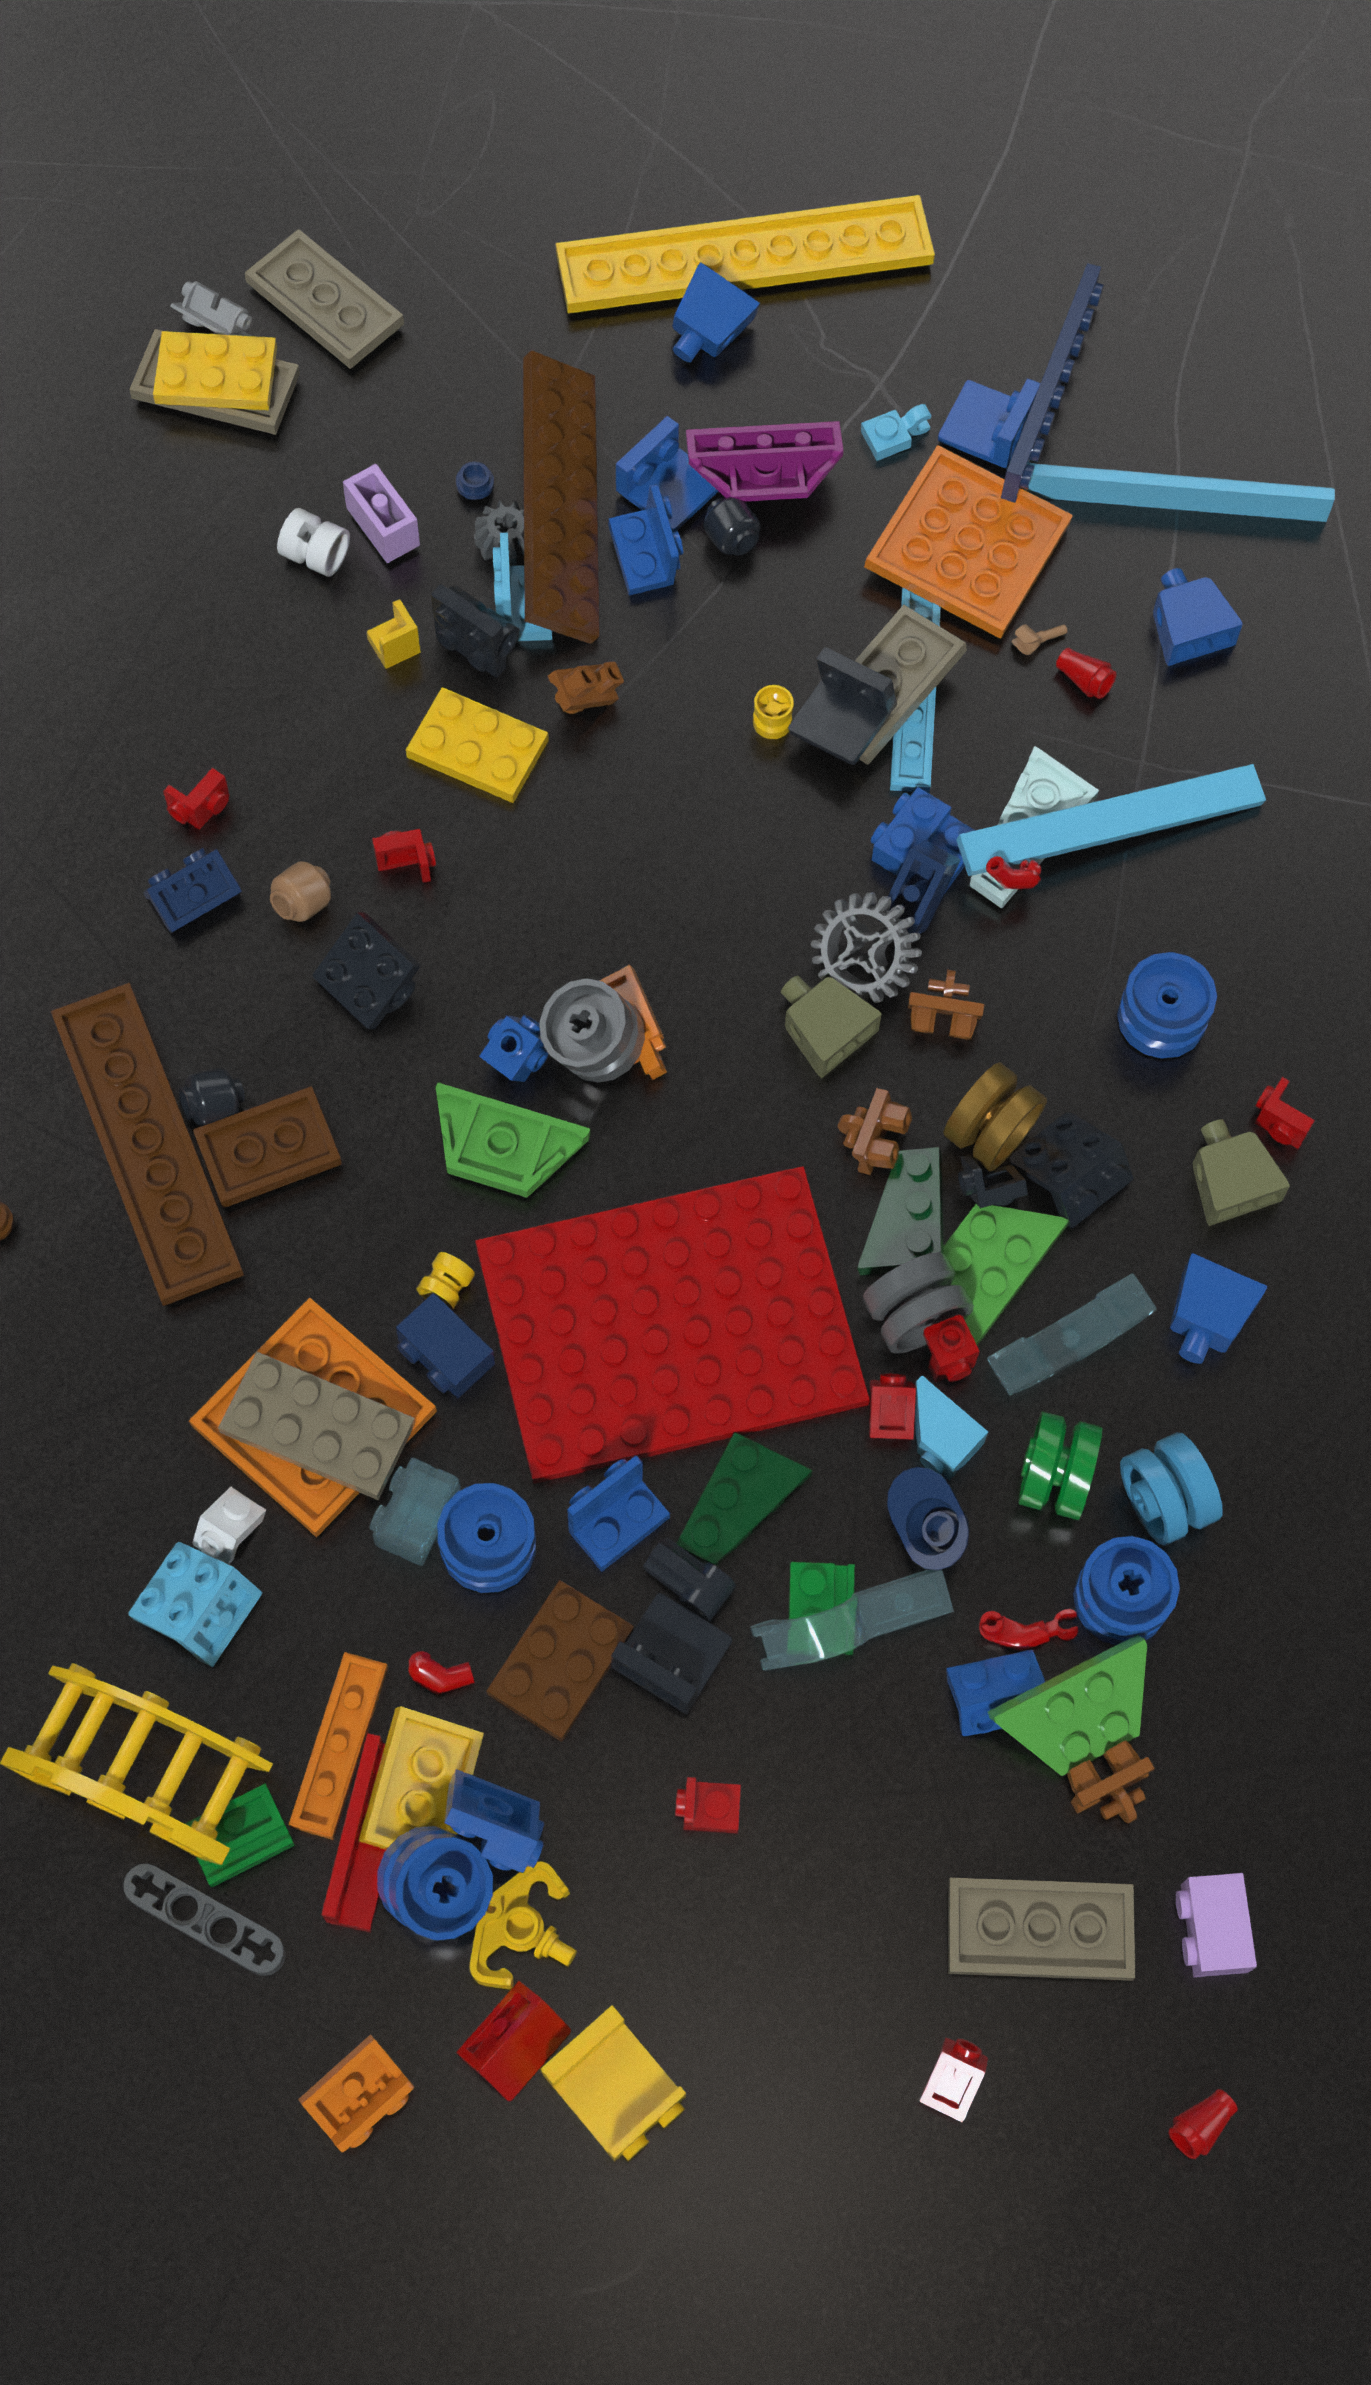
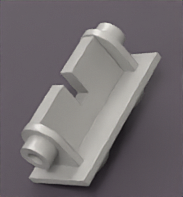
(200, 311)

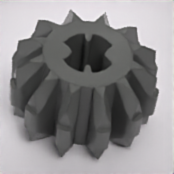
(501, 521)

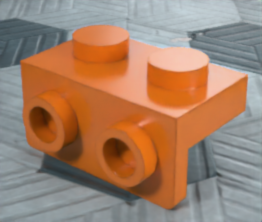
(357, 2094)

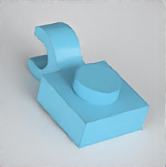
(892, 434)

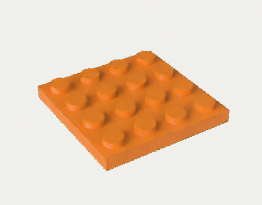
(966, 544)
(327, 1350)

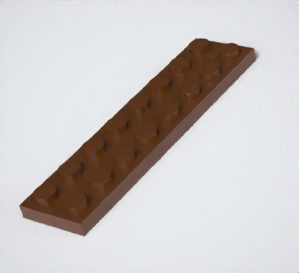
(560, 498)
(147, 1144)

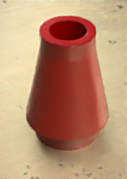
(1088, 673)
(1202, 2124)

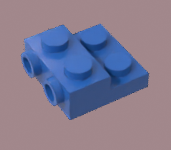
(917, 820)
(498, 1816)

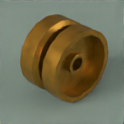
(994, 1116)

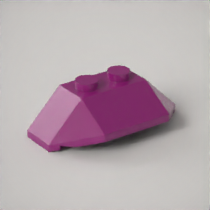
(765, 459)

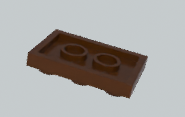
(267, 1147)
(559, 1660)

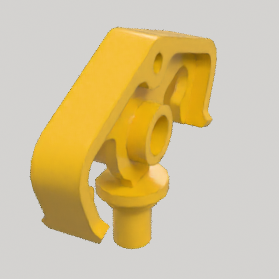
(517, 1926)

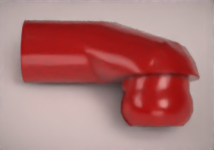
(435, 1676)

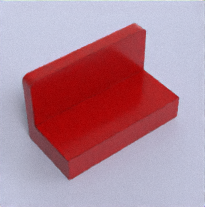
(514, 2041)

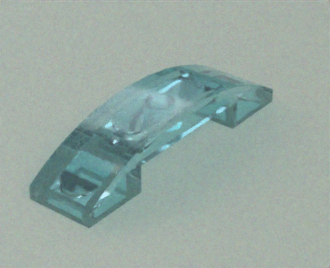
(1072, 1337)

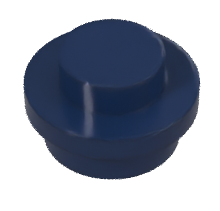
(474, 481)

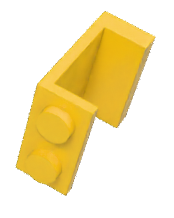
(614, 2085)

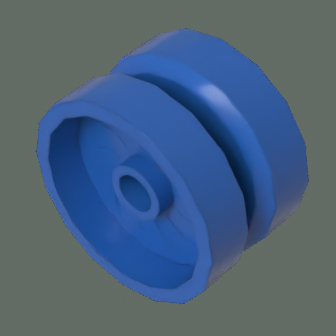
(1166, 1005)
(504, 1520)
(1141, 1570)
(430, 1908)

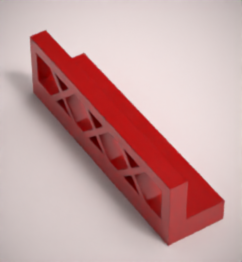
(353, 1883)

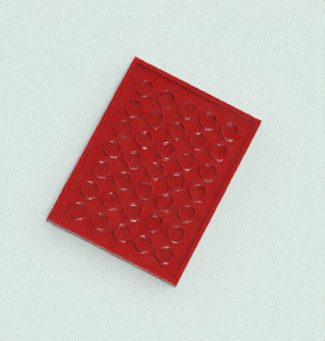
(670, 1324)

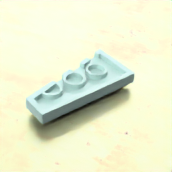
(1040, 790)

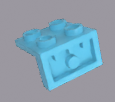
(510, 594)
(196, 1602)

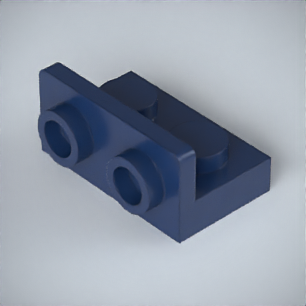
(191, 890)

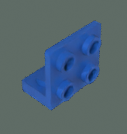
(988, 421)
(662, 462)
(647, 545)
(615, 1513)

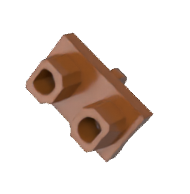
(586, 686)
(963, 1012)
(868, 1128)
(1127, 1771)

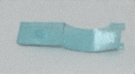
(854, 1621)

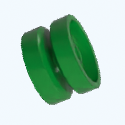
(1052, 1463)

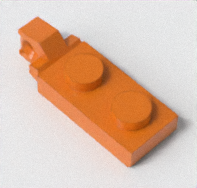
(629, 987)

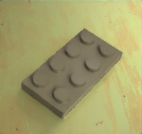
(324, 298)
(268, 421)
(916, 659)
(317, 1425)
(1041, 1929)

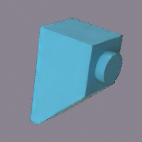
(944, 1431)

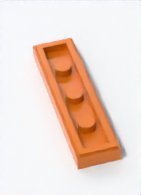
(338, 1746)

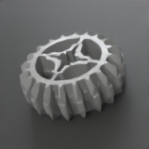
(856, 936)

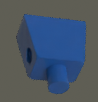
(711, 314)
(1193, 618)
(1212, 1307)

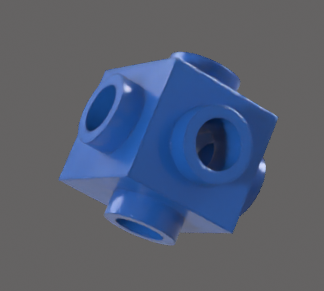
(515, 1047)

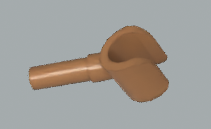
(1028, 641)

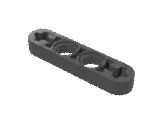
(207, 1915)

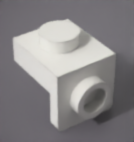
(227, 1525)

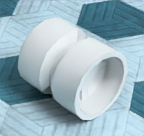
(308, 540)

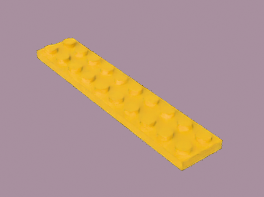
(745, 252)

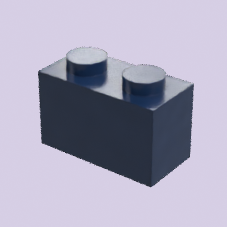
(922, 883)
(444, 1346)

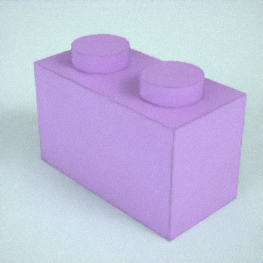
(381, 513)
(1216, 1925)

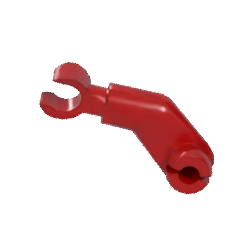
(1023, 1637)

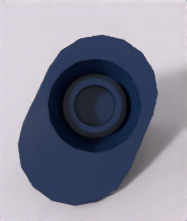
(928, 1518)

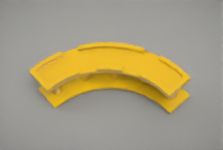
(108, 1790)

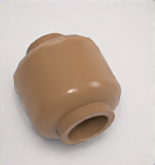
(300, 891)

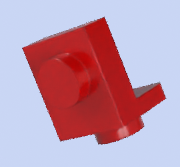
(202, 802)
(403, 849)
(1280, 1119)
(951, 1349)

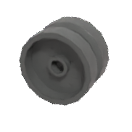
(592, 1030)
(914, 1299)

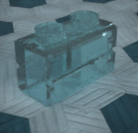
(412, 1515)

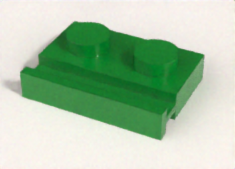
(818, 1588)
(251, 1831)

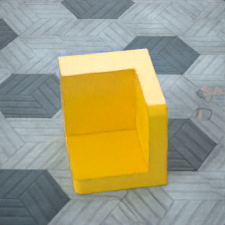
(396, 638)

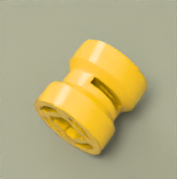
(776, 703)
(446, 1279)

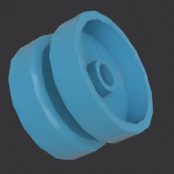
(1171, 1488)

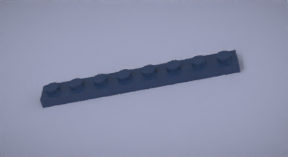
(1050, 390)

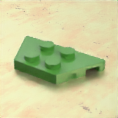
(502, 1141)
(995, 1255)
(1081, 1709)

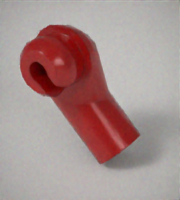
(1023, 878)

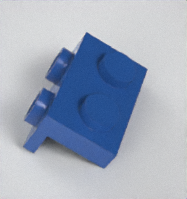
(988, 1684)

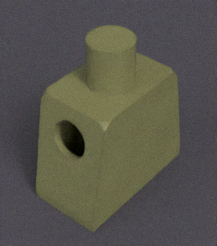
(827, 1021)
(1235, 1174)

